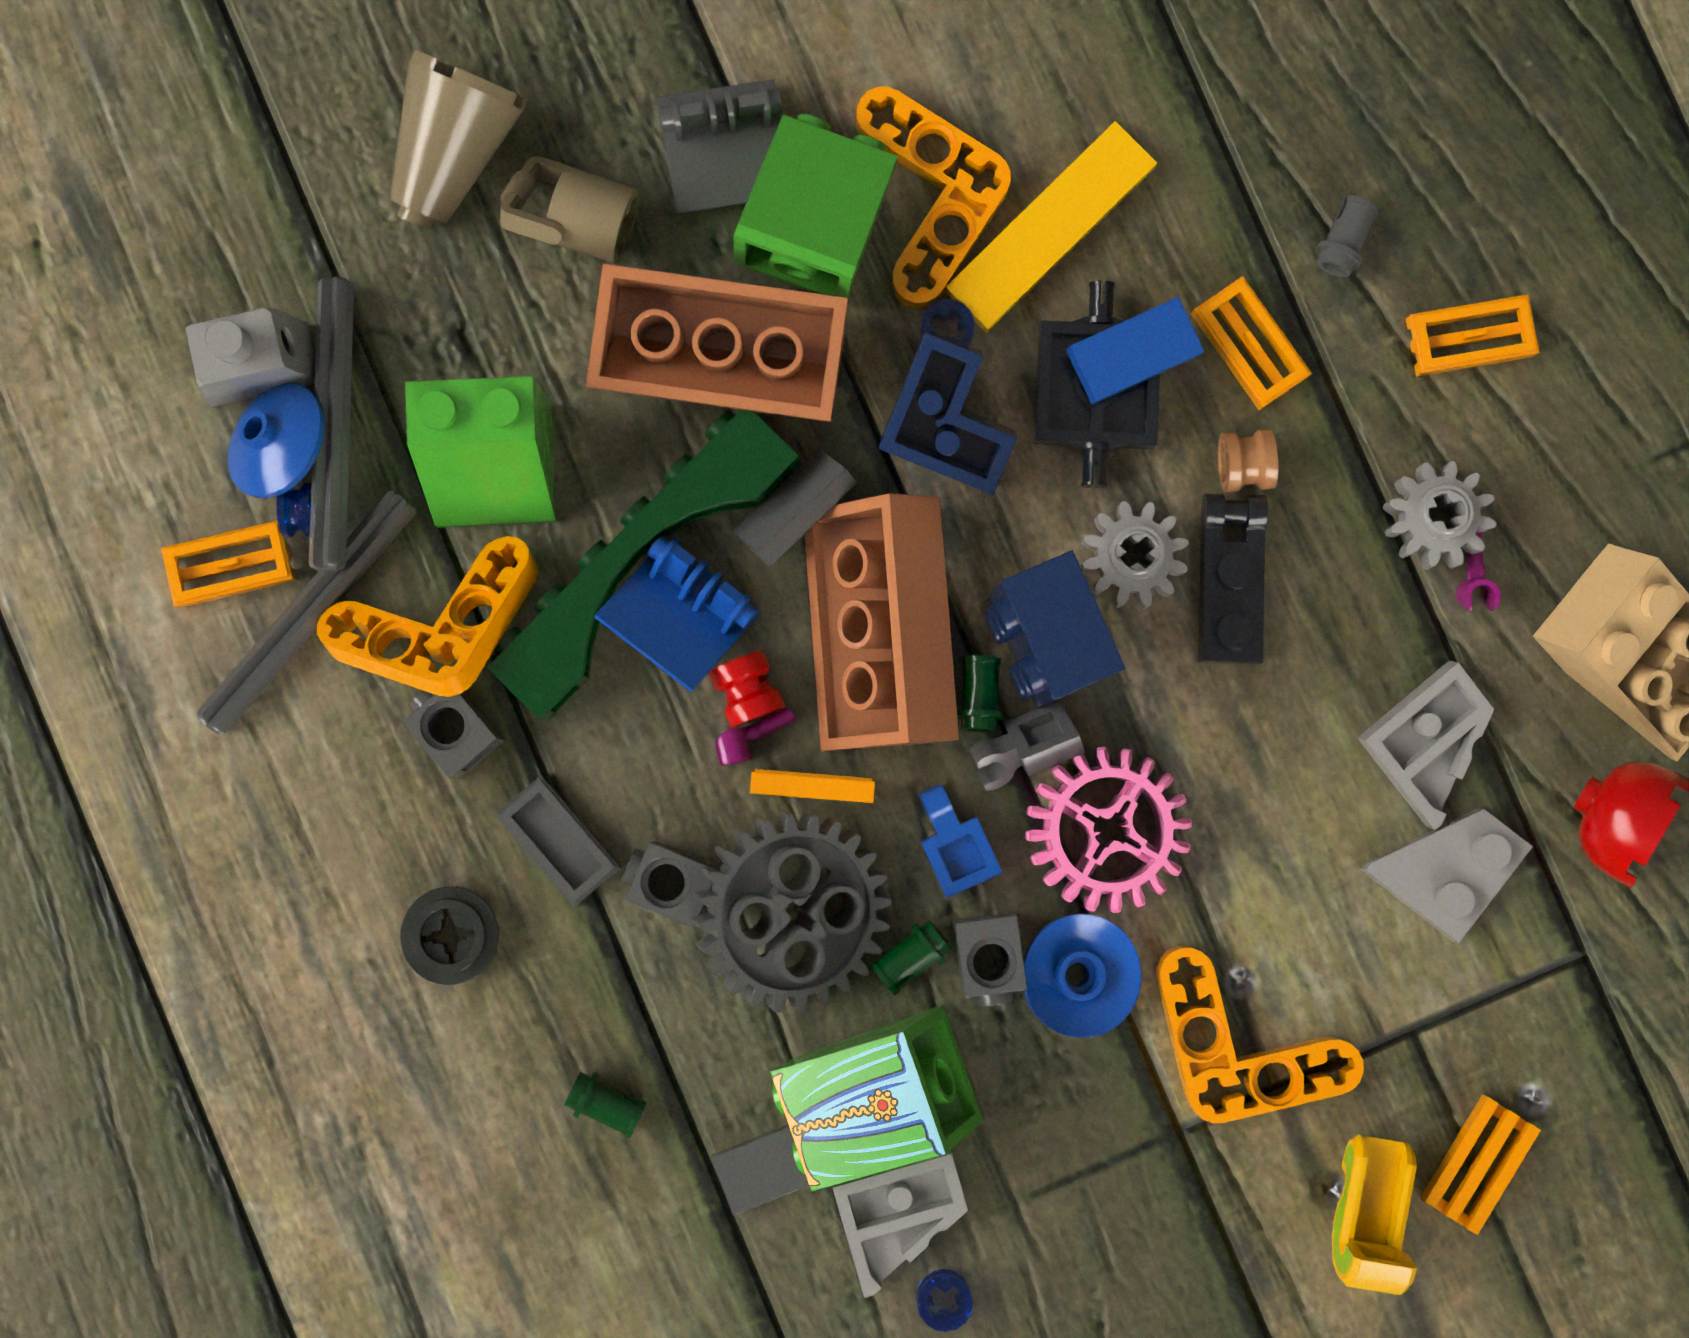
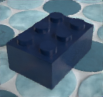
(1052, 630)

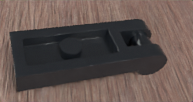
(1232, 581)

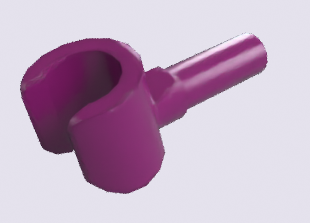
(1475, 577)
(734, 745)

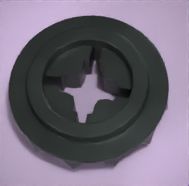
(433, 959)

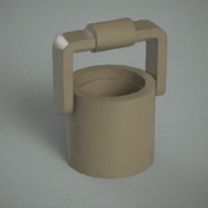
(583, 214)

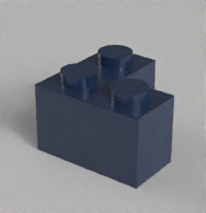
(933, 427)

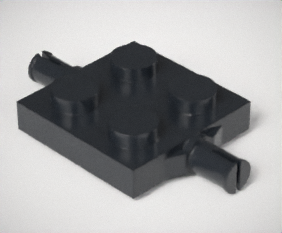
(1064, 409)

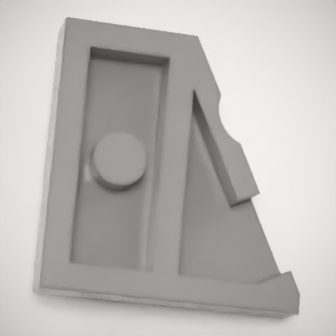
(1430, 739)
(1452, 871)
(897, 1214)

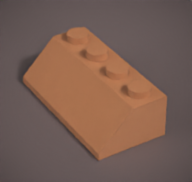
(717, 342)
(881, 624)

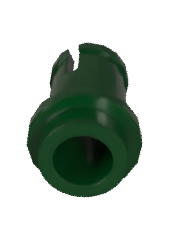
(980, 694)
(912, 957)
(604, 1104)

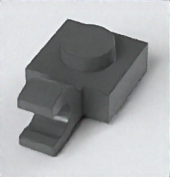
(1032, 740)

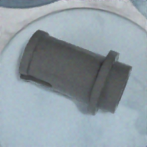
(1346, 238)

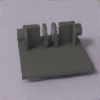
(717, 142)

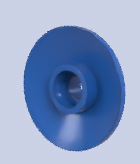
(276, 441)
(1109, 975)

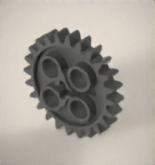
(753, 876)

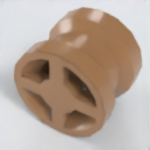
(1247, 460)

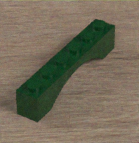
(555, 650)

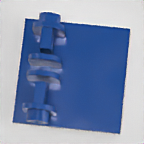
(678, 613)

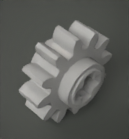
(1131, 531)
(1439, 537)

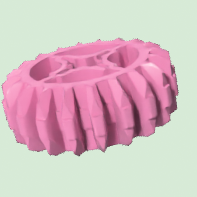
(1124, 805)

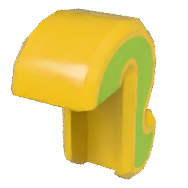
(1374, 1215)

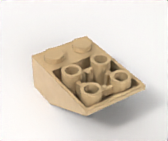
(1628, 643)

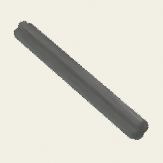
(333, 389)
(303, 613)

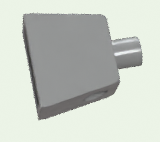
(246, 354)

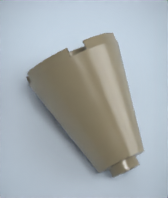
(446, 137)

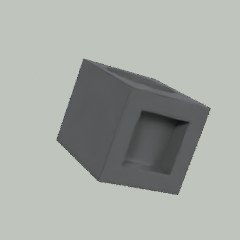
(472, 747)
(639, 876)
(990, 929)

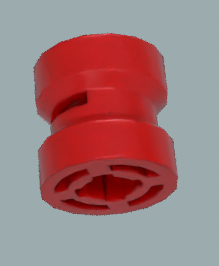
(746, 689)

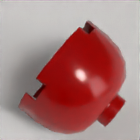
(1627, 816)

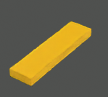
(1051, 226)

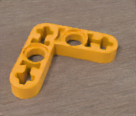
(956, 195)
(448, 636)
(1220, 1058)

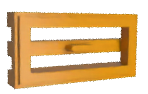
(1422, 344)
(1232, 356)
(177, 577)
(812, 786)
(1500, 1175)

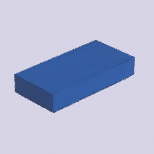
(1135, 350)

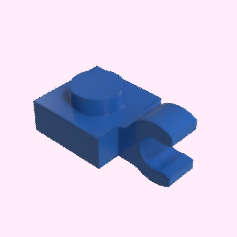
(958, 849)

